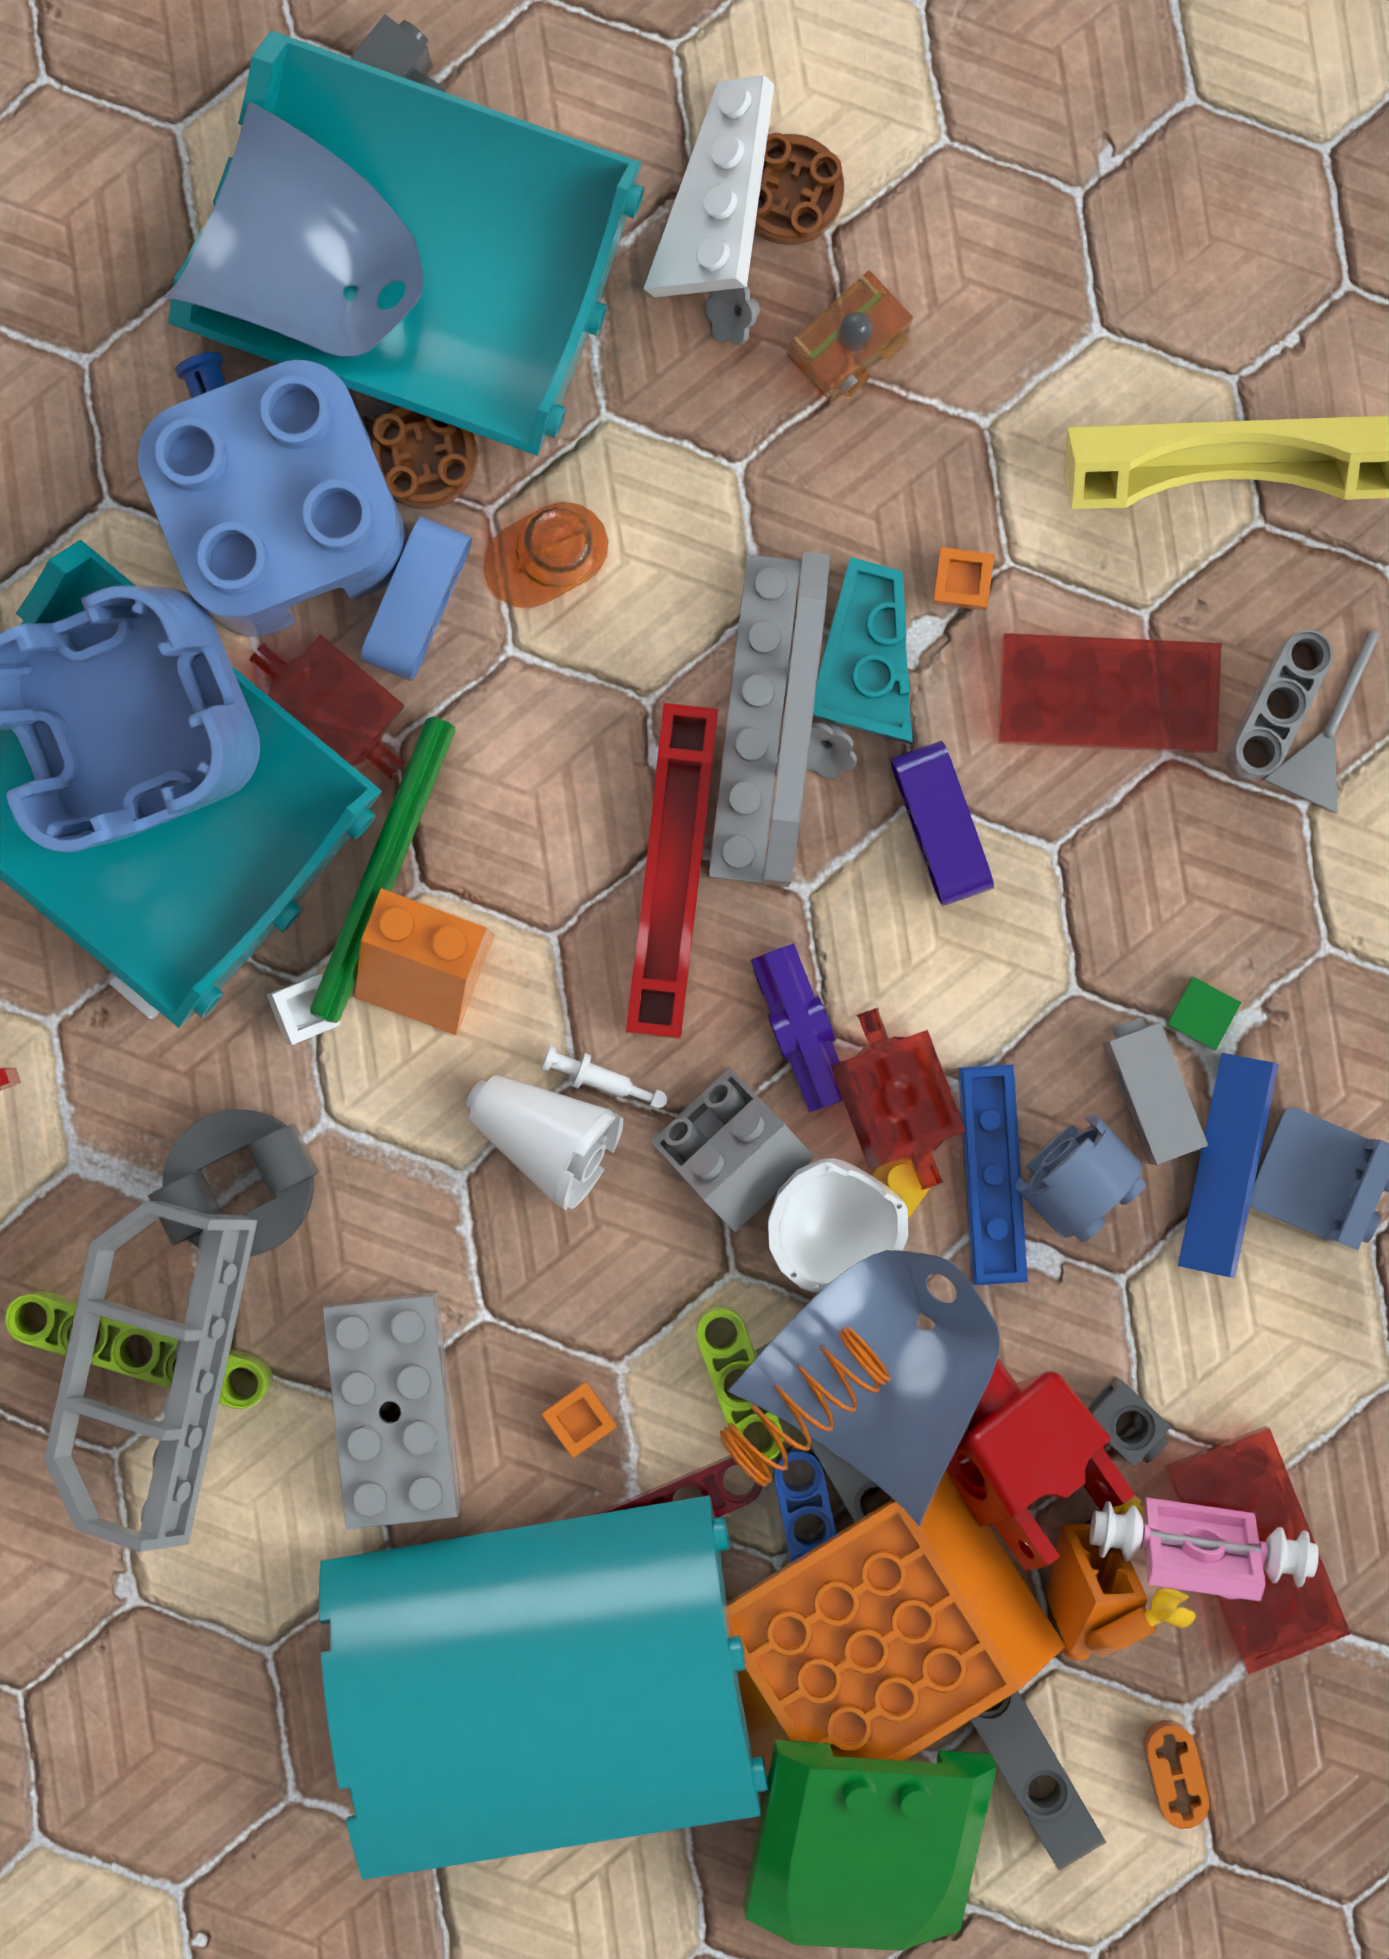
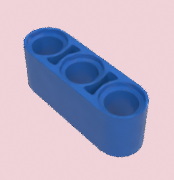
(803, 1500)

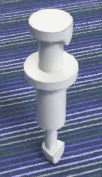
(599, 1077)

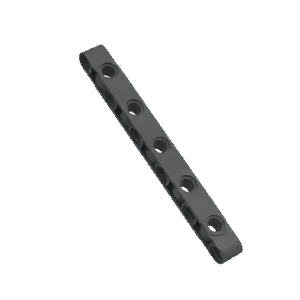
(1005, 1728)

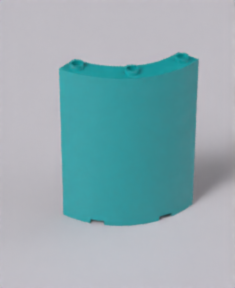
(506, 230)
(204, 890)
(536, 1688)

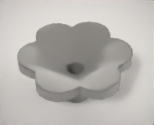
(732, 314)
(830, 750)

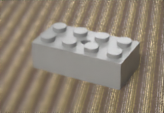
(393, 1354)

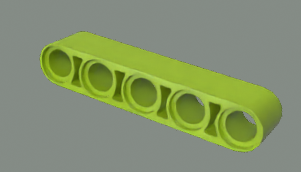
(113, 1352)

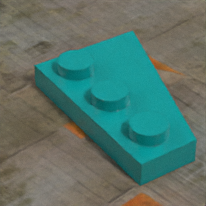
(865, 657)

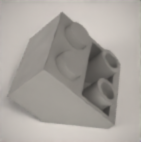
(732, 1149)

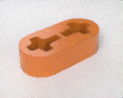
(1188, 1770)

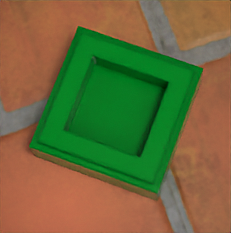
(1203, 1013)

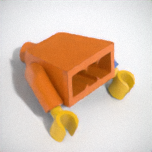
(1102, 1599)

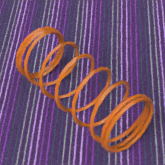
(755, 1466)

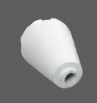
(546, 1135)

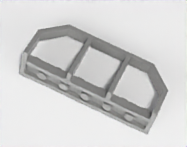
(756, 719)
(195, 1384)

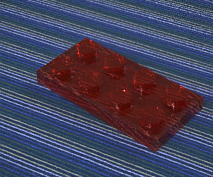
(1109, 693)
(1252, 1478)

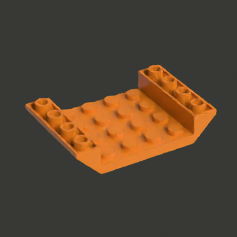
(888, 1634)

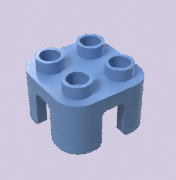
(271, 496)
(123, 717)

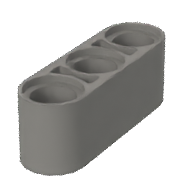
(1297, 686)

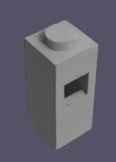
(1154, 1091)

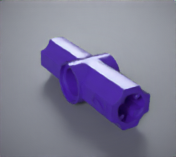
(799, 1025)

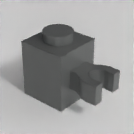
(397, 50)

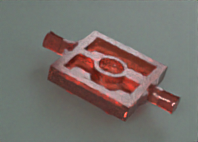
(335, 702)
(898, 1099)

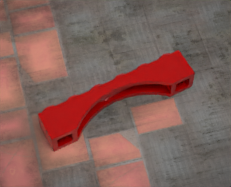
(672, 871)

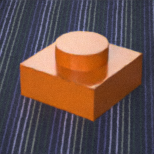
(963, 578)
(579, 1419)

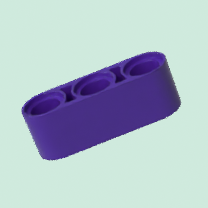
(942, 823)

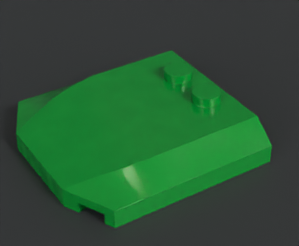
(866, 1846)

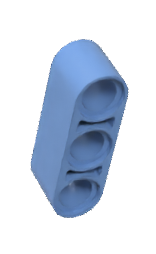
(416, 598)

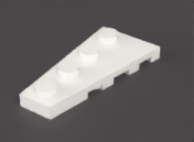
(717, 203)

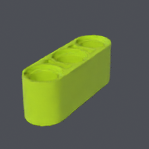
(725, 1359)

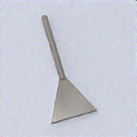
(1313, 768)

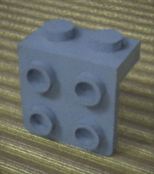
(1322, 1179)

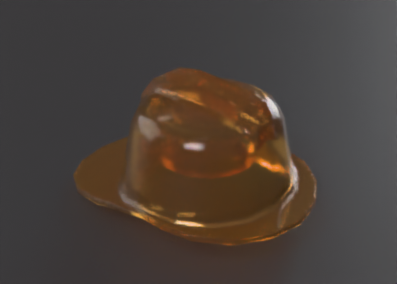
(545, 555)

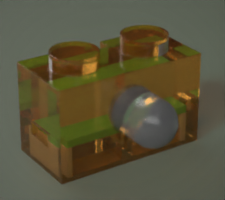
(850, 337)

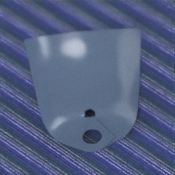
(293, 236)
(937, 1375)

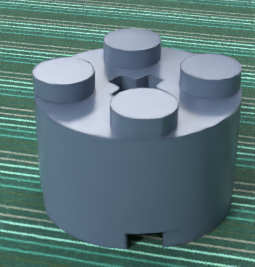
(1082, 1179)

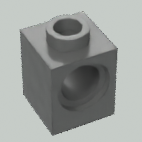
(1118, 1399)

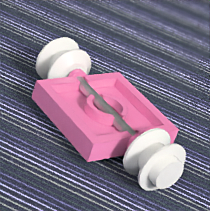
(1203, 1548)

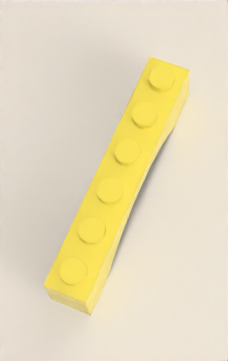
(1129, 462)

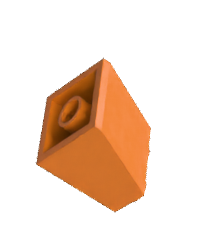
(420, 961)

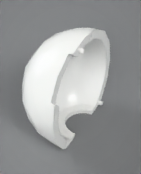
(831, 1220)

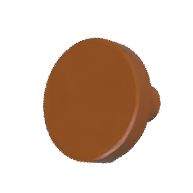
(798, 190)
(423, 458)

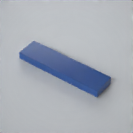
(1228, 1165)
(991, 1175)

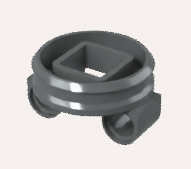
(278, 1155)

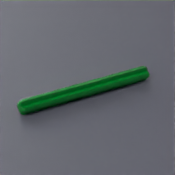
(383, 865)

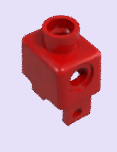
(1029, 1445)

